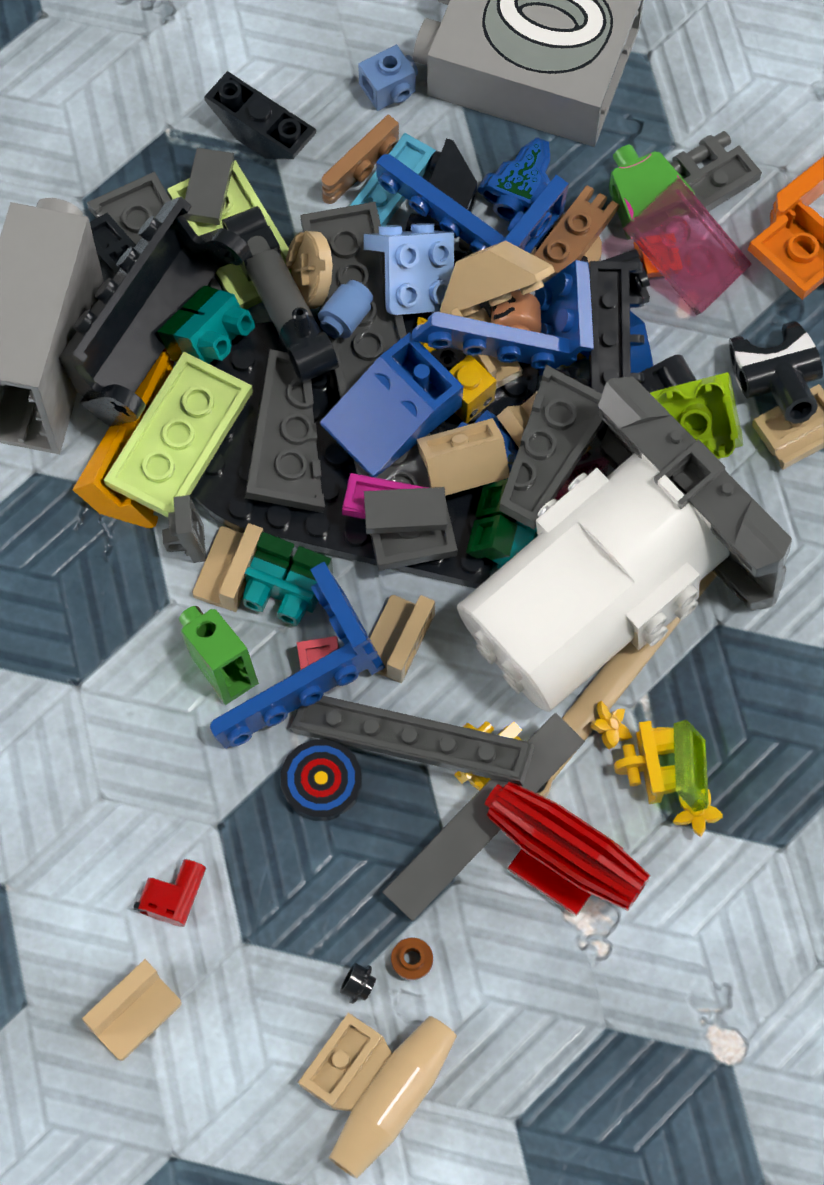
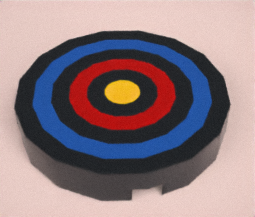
(321, 779)

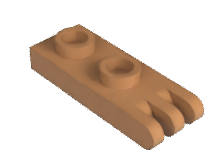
(360, 160)
(576, 230)

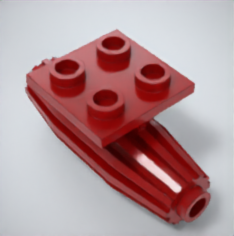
(563, 852)

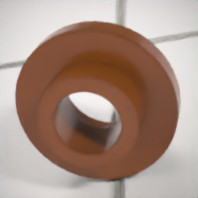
(415, 971)

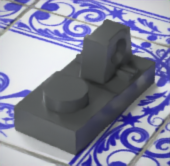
(185, 530)

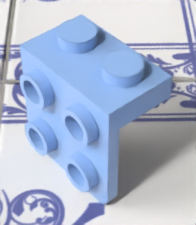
(415, 266)

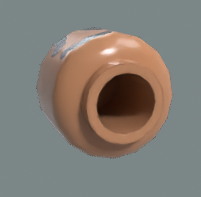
(518, 312)

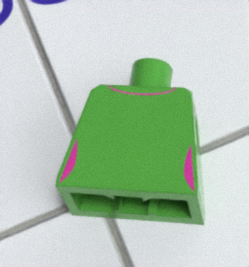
(638, 181)
(218, 653)

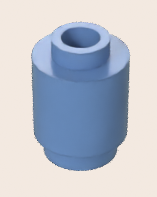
(345, 309)

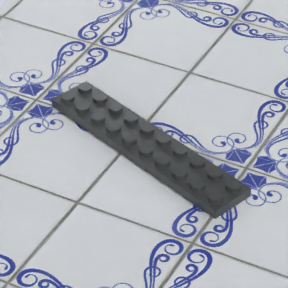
(355, 355)

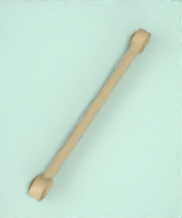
(612, 682)

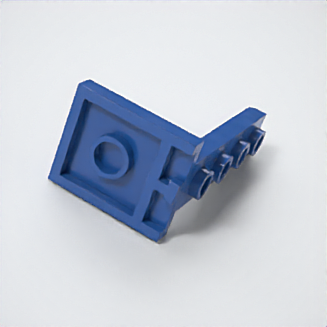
(424, 198)
(564, 326)
(314, 680)

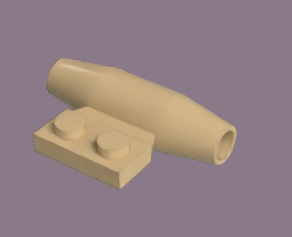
(377, 1086)

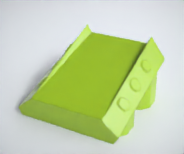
(706, 412)

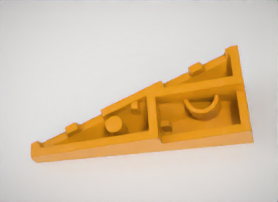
(91, 482)

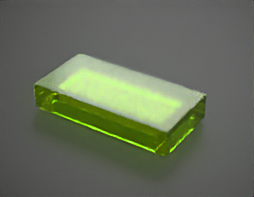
(690, 765)

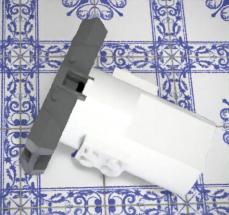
(623, 554)

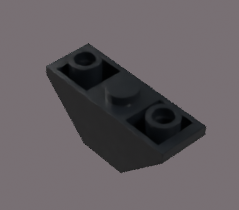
(258, 119)
(451, 177)

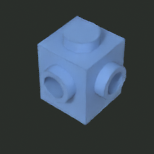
(388, 77)

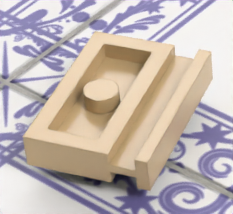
(792, 441)

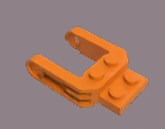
(795, 238)

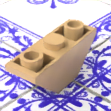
(492, 276)

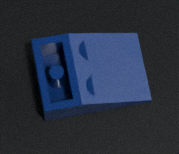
(393, 406)

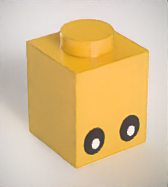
(478, 387)

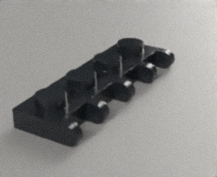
(612, 322)

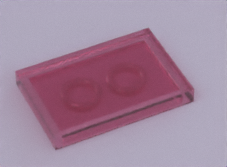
(687, 246)

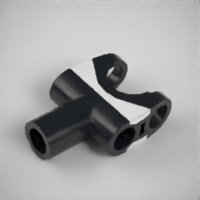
(780, 370)

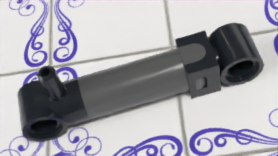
(307, 346)

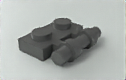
(721, 178)

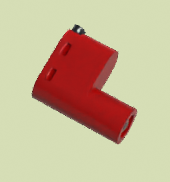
(170, 901)

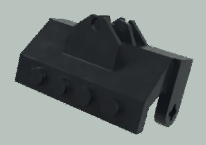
(119, 333)

